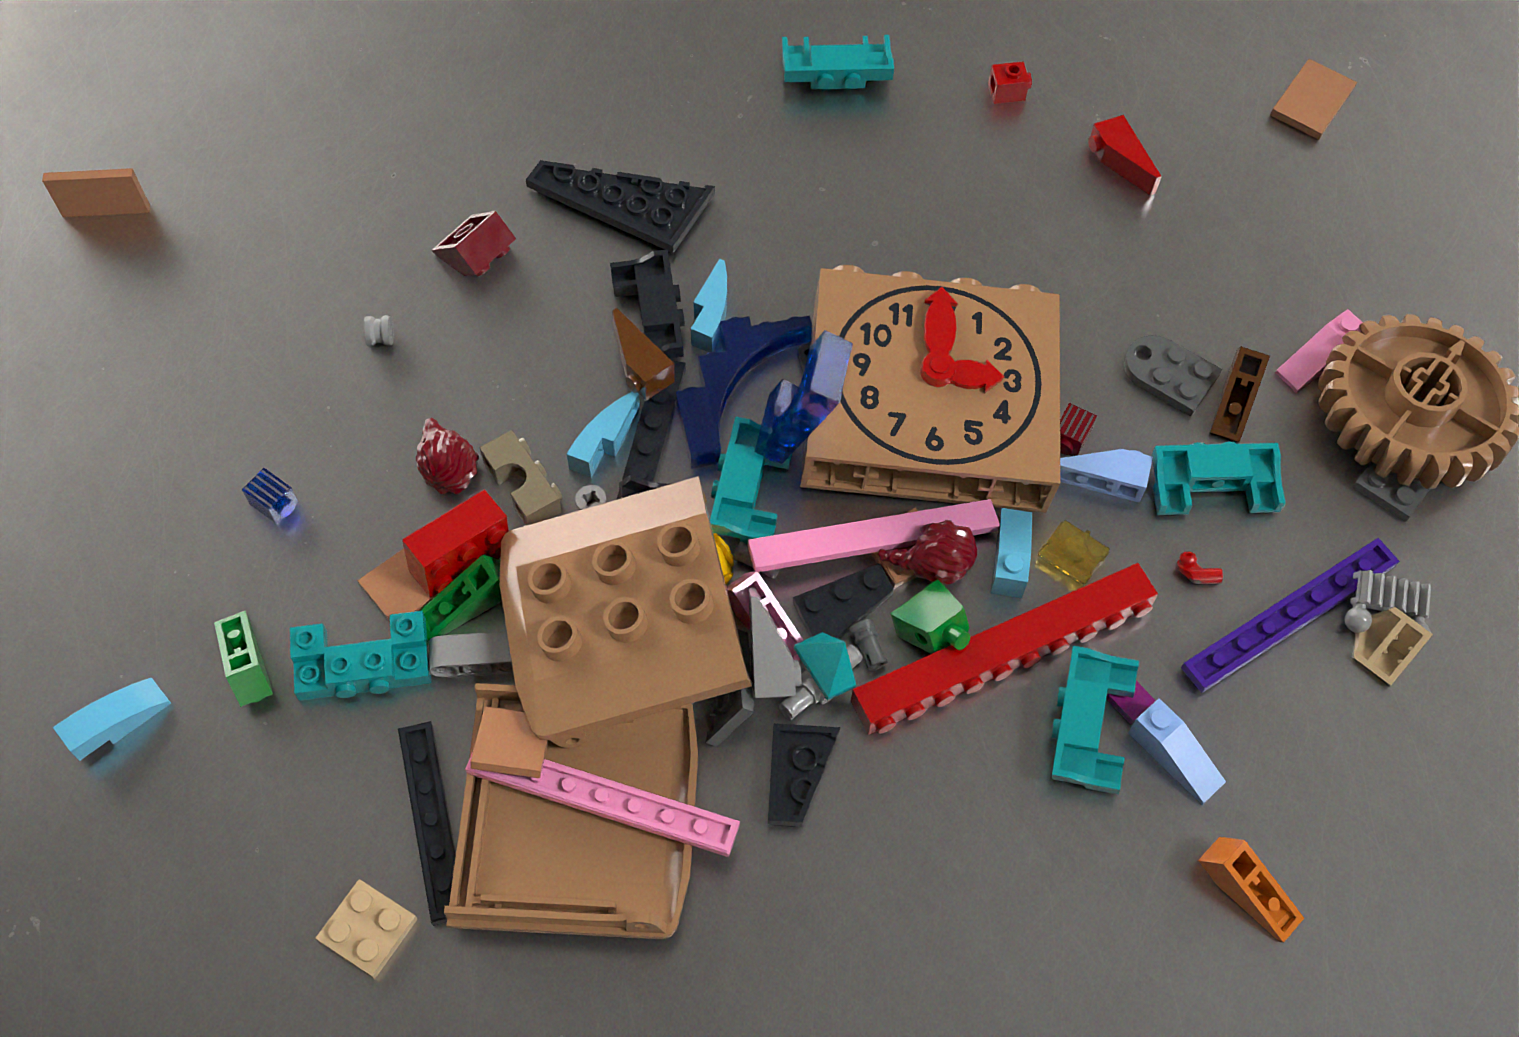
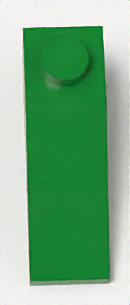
(464, 598)
(242, 659)

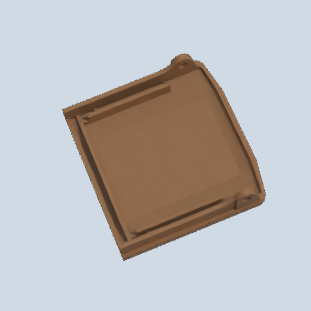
(618, 613)
(566, 870)

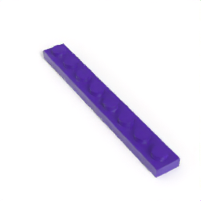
(1286, 616)

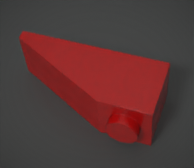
(1123, 153)

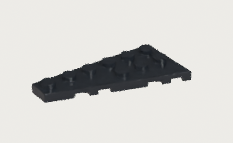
(631, 202)

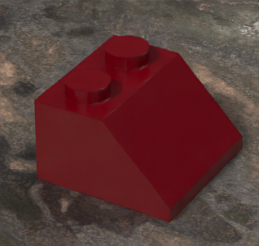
(476, 244)

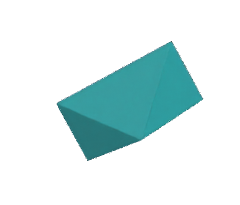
(827, 664)

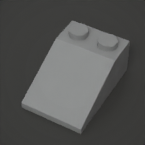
(771, 660)

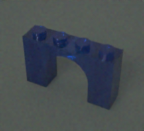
(798, 410)

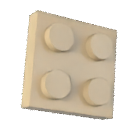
(366, 928)

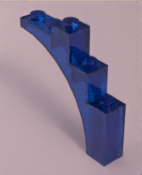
(721, 372)

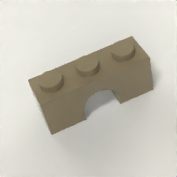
(510, 459)

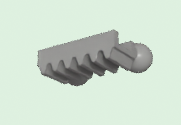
(1384, 593)

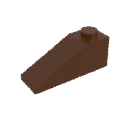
(643, 362)
(1239, 393)

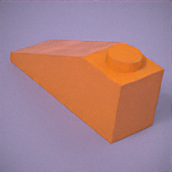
(1251, 885)

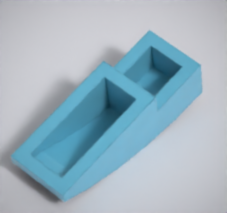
(710, 309)
(603, 435)
(111, 717)

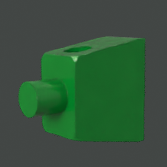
(932, 620)

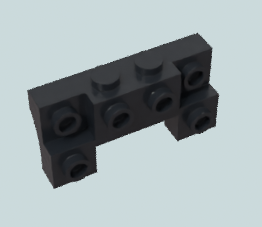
(657, 296)

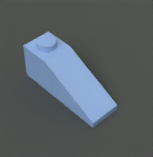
(1109, 472)
(1177, 750)

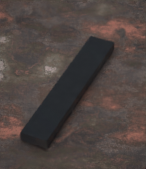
(429, 815)

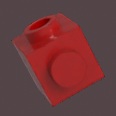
(1009, 82)

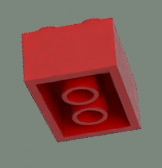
(455, 541)

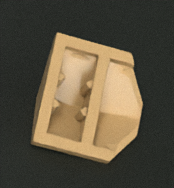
(1390, 643)

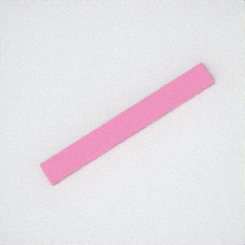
(864, 536)
(624, 805)

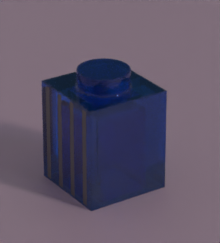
(270, 496)

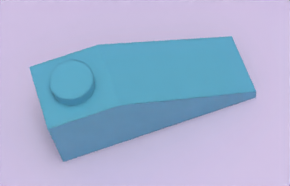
(1012, 553)

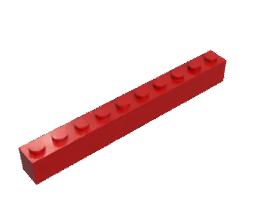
(1002, 649)

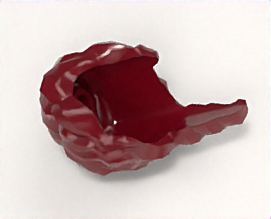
(445, 458)
(939, 554)

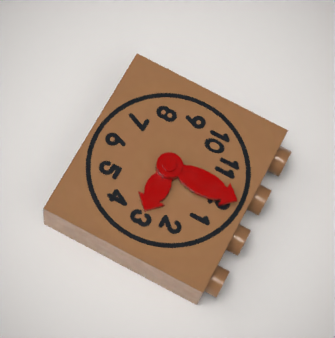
(941, 390)

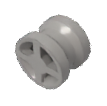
(378, 330)
(589, 493)

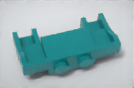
(837, 64)
(1217, 469)
(739, 486)
(360, 666)
(1081, 721)

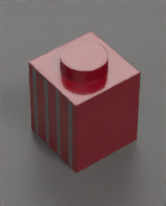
(1075, 429)

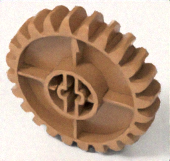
(1451, 436)

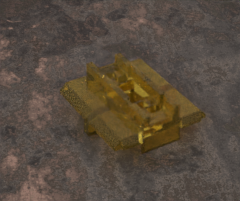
(1073, 552)

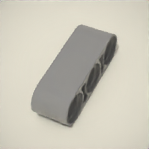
(470, 654)

